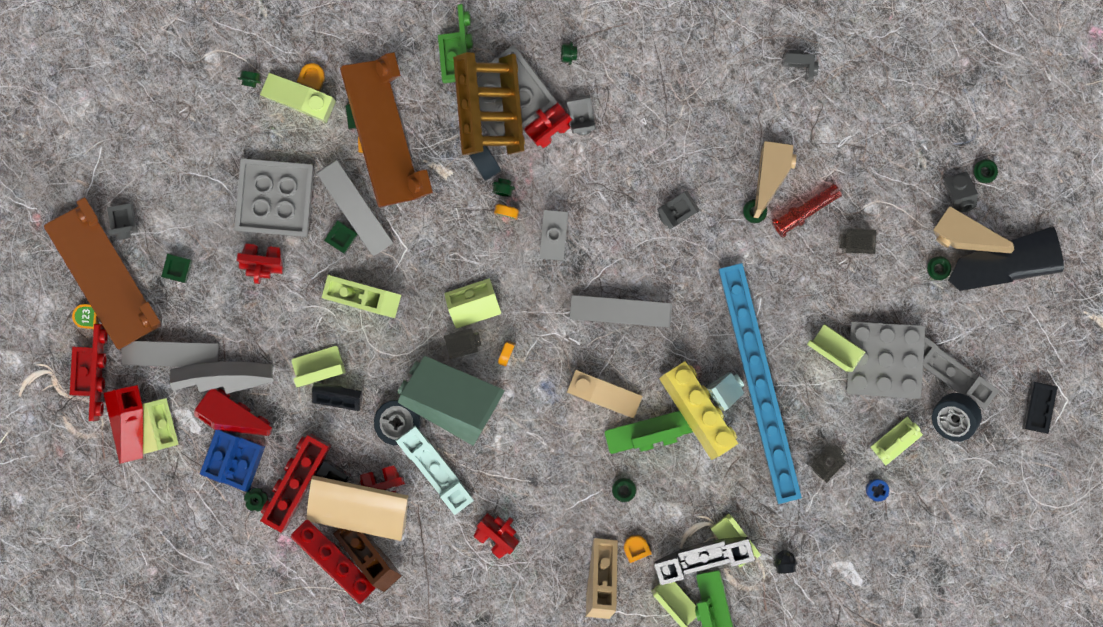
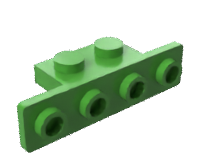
(454, 44)
(647, 432)
(713, 606)

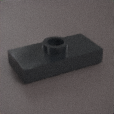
(336, 396)
(1040, 407)

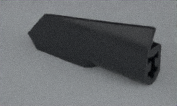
(1032, 257)

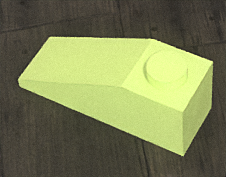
(298, 97)
(361, 296)

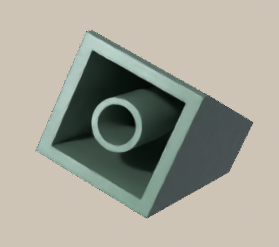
(450, 398)

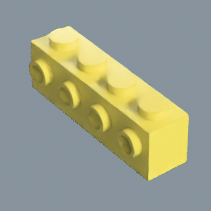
(698, 410)

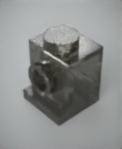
(818, 462)

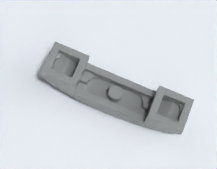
(169, 353)
(957, 376)

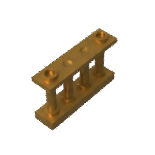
(469, 109)

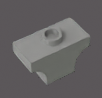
(553, 235)

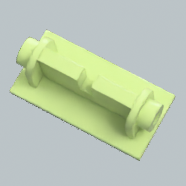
(896, 440)

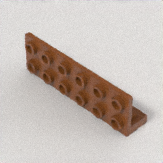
(382, 131)
(102, 275)

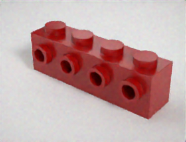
(295, 483)

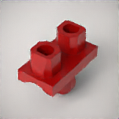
(548, 124)
(260, 266)
(391, 477)
(499, 532)

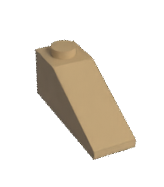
(774, 166)
(967, 234)
(604, 394)
(602, 579)

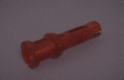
(797, 216)

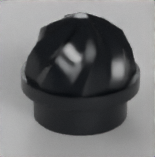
(785, 562)

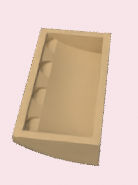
(357, 508)

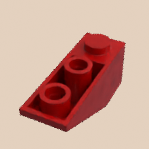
(226, 415)
(126, 422)

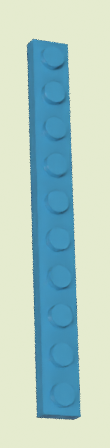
(759, 383)

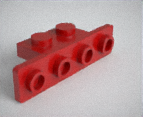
(87, 372)
(333, 561)

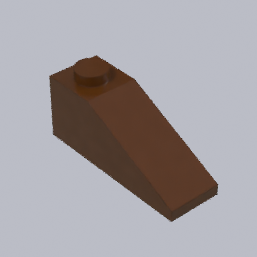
(368, 558)

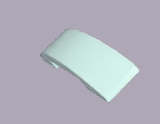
(435, 469)

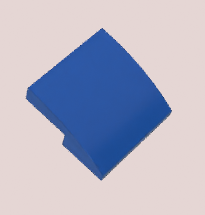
(232, 460)

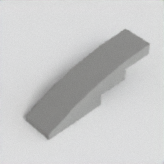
(354, 207)
(620, 311)
(230, 375)

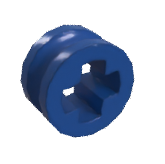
(875, 482)

